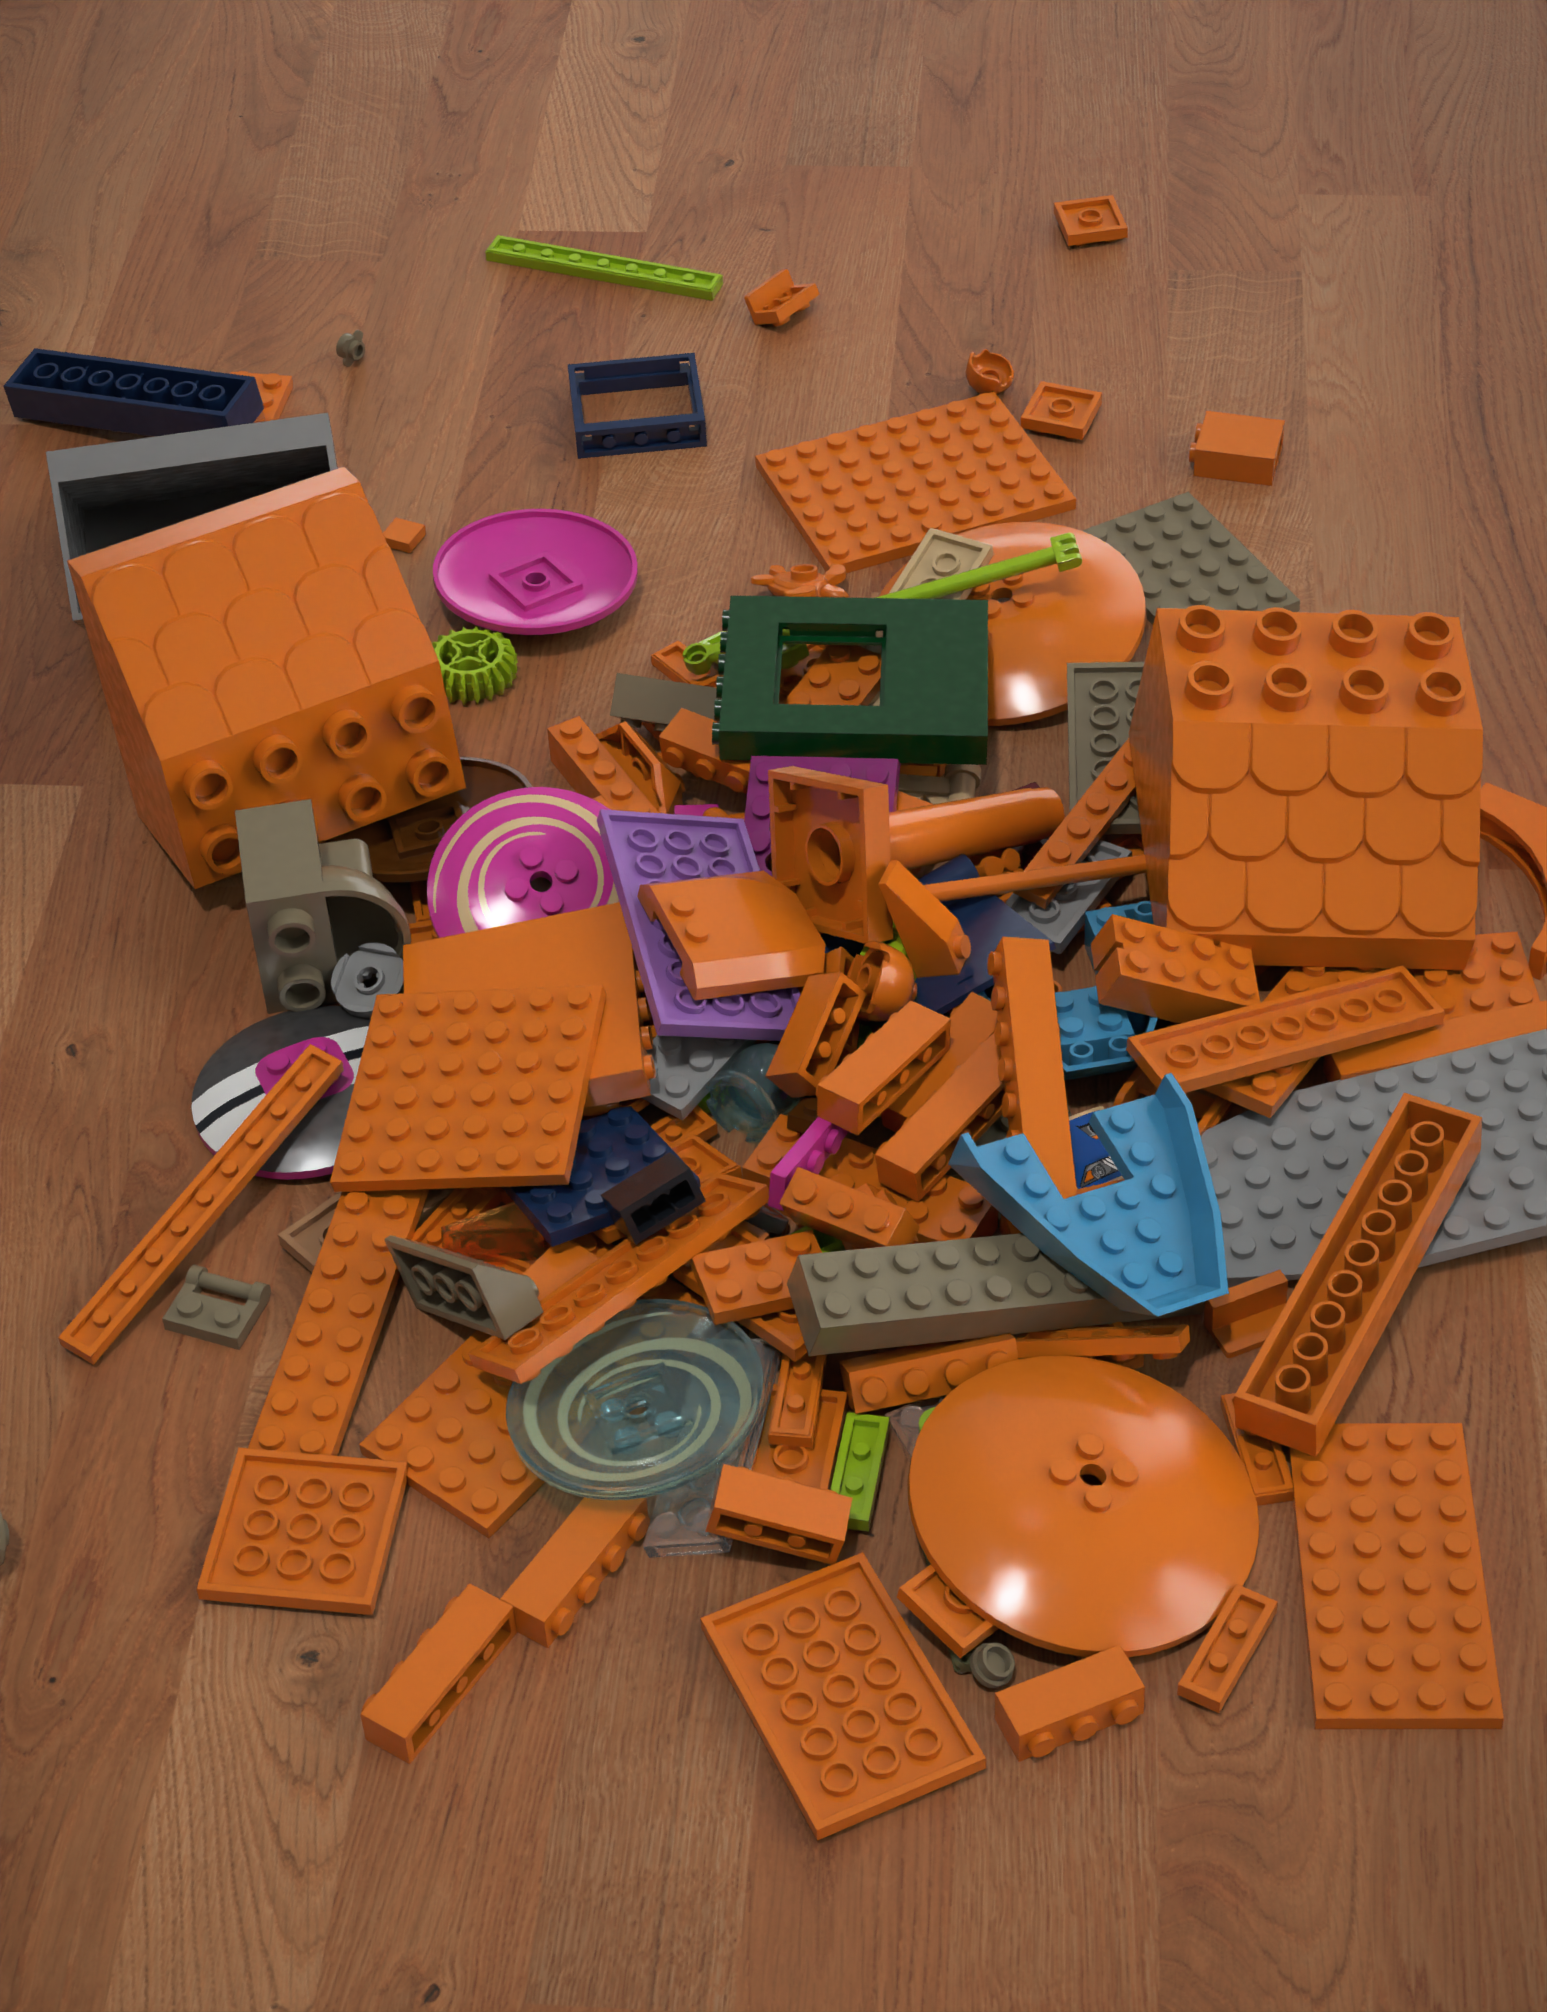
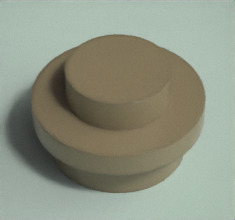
(992, 1664)

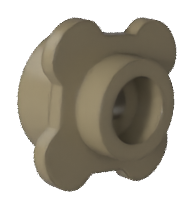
(350, 347)

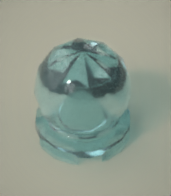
(745, 1097)

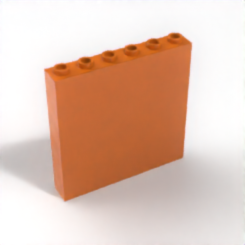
(553, 951)

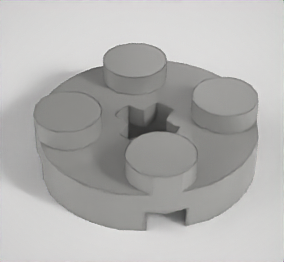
(353, 969)

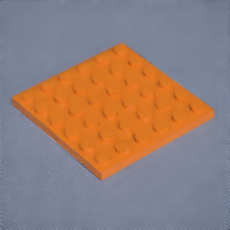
(470, 1089)

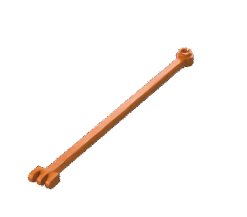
(1038, 878)

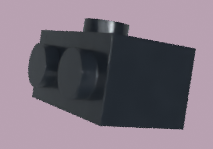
(653, 1198)

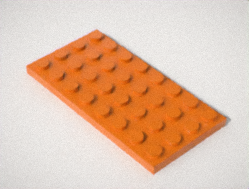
(459, 1434)
(1393, 1580)

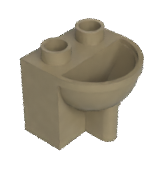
(309, 904)

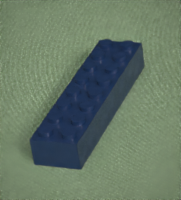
(129, 394)

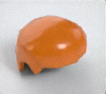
(989, 372)

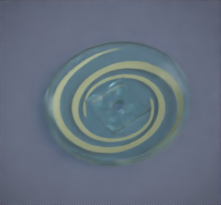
(660, 1355)

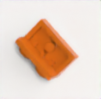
(778, 299)

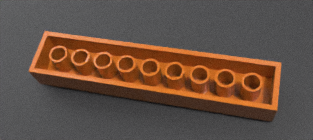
(1358, 1275)

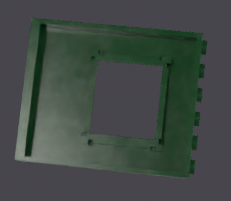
(929, 682)

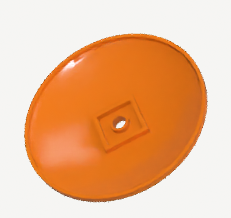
(1052, 618)
(1069, 1560)

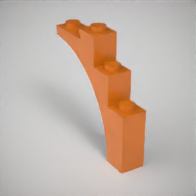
(1520, 832)

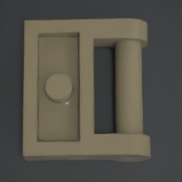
(212, 1317)

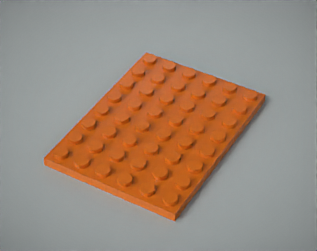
(883, 485)

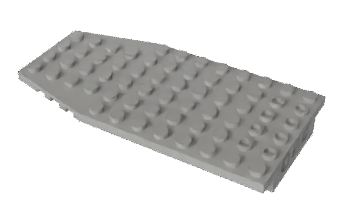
(1291, 1172)

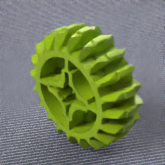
(475, 664)

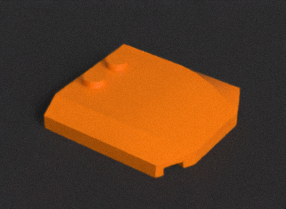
(736, 933)

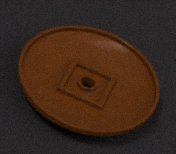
(406, 842)

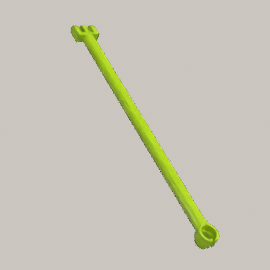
(1064, 553)

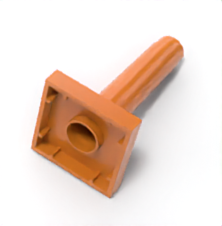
(838, 837)

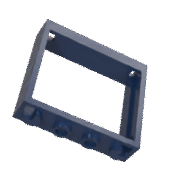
(643, 433)

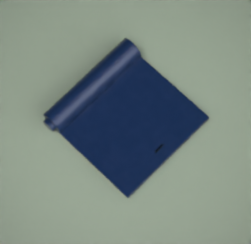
(981, 919)

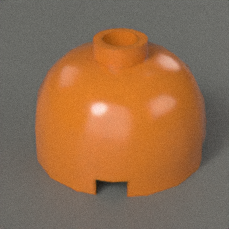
(885, 978)

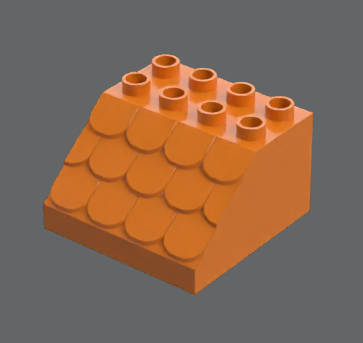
(265, 669)
(1311, 785)

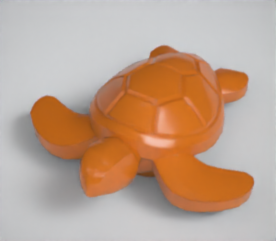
(803, 581)

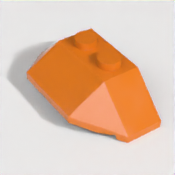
(644, 766)

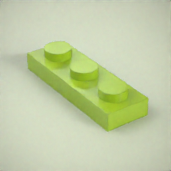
(860, 1465)

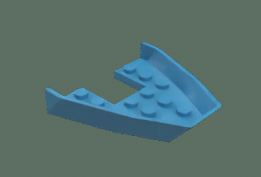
(1137, 1242)

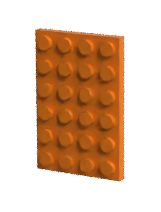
(842, 1695)

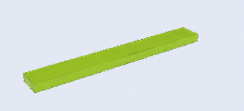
(604, 267)

